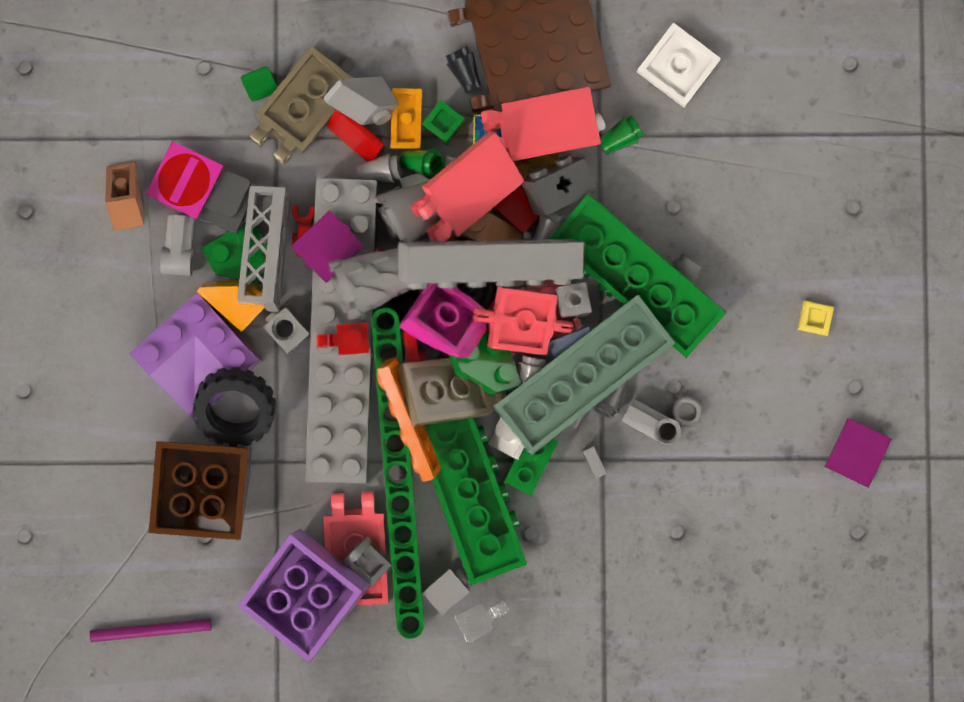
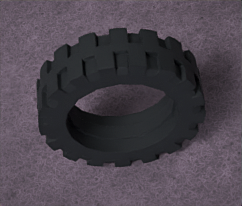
(241, 382)

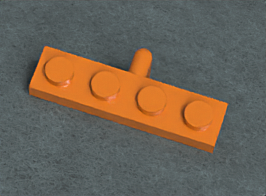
(416, 437)

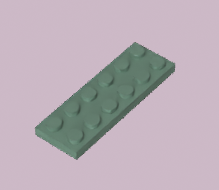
(584, 375)

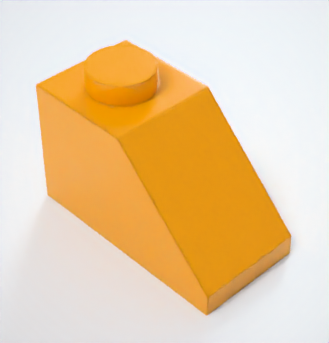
(224, 296)

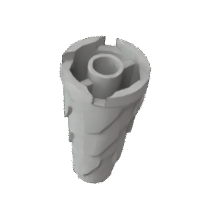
(367, 281)

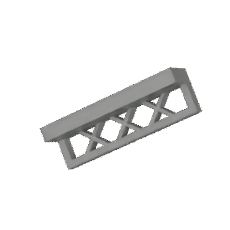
(275, 250)

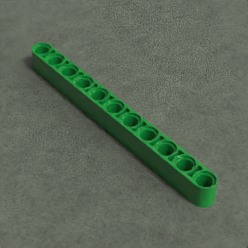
(393, 488)

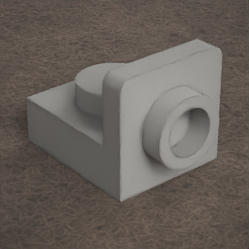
(573, 300)

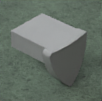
(367, 561)

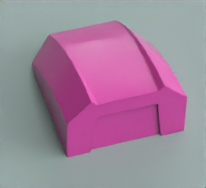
(445, 320)

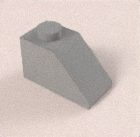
(363, 99)

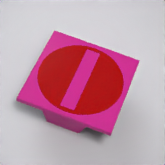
(184, 180)

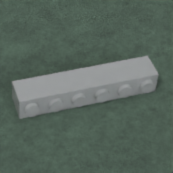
(490, 262)

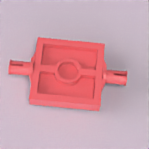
(522, 320)

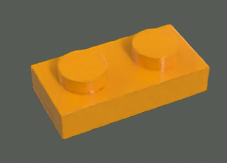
(406, 119)

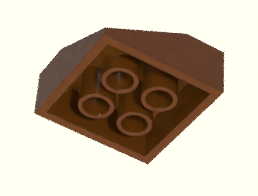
(199, 490)

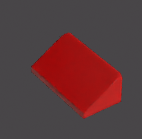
(356, 136)

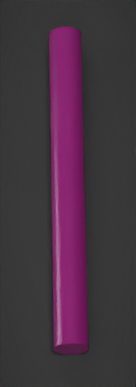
(150, 630)

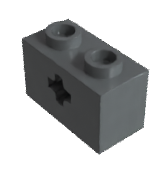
(558, 185)

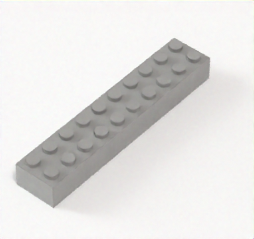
(340, 384)

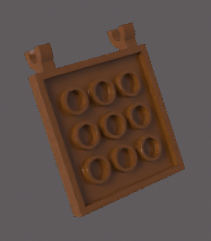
(533, 48)

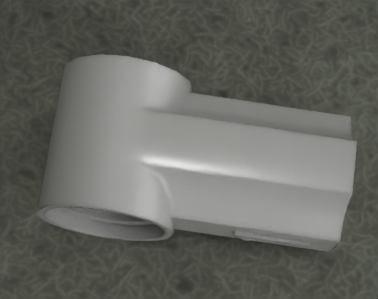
(178, 255)
(648, 422)

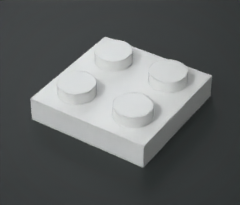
(678, 65)

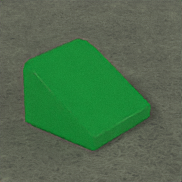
(259, 83)

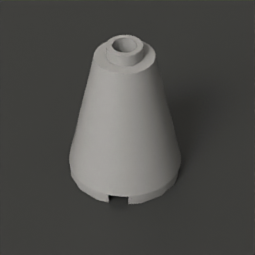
(399, 216)

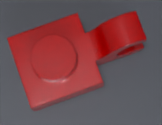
(305, 223)
(349, 339)

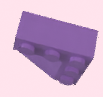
(190, 348)
(303, 595)

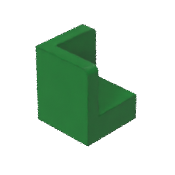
(444, 122)

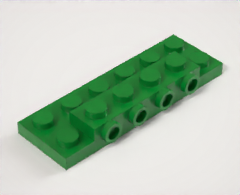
(631, 267)
(474, 501)

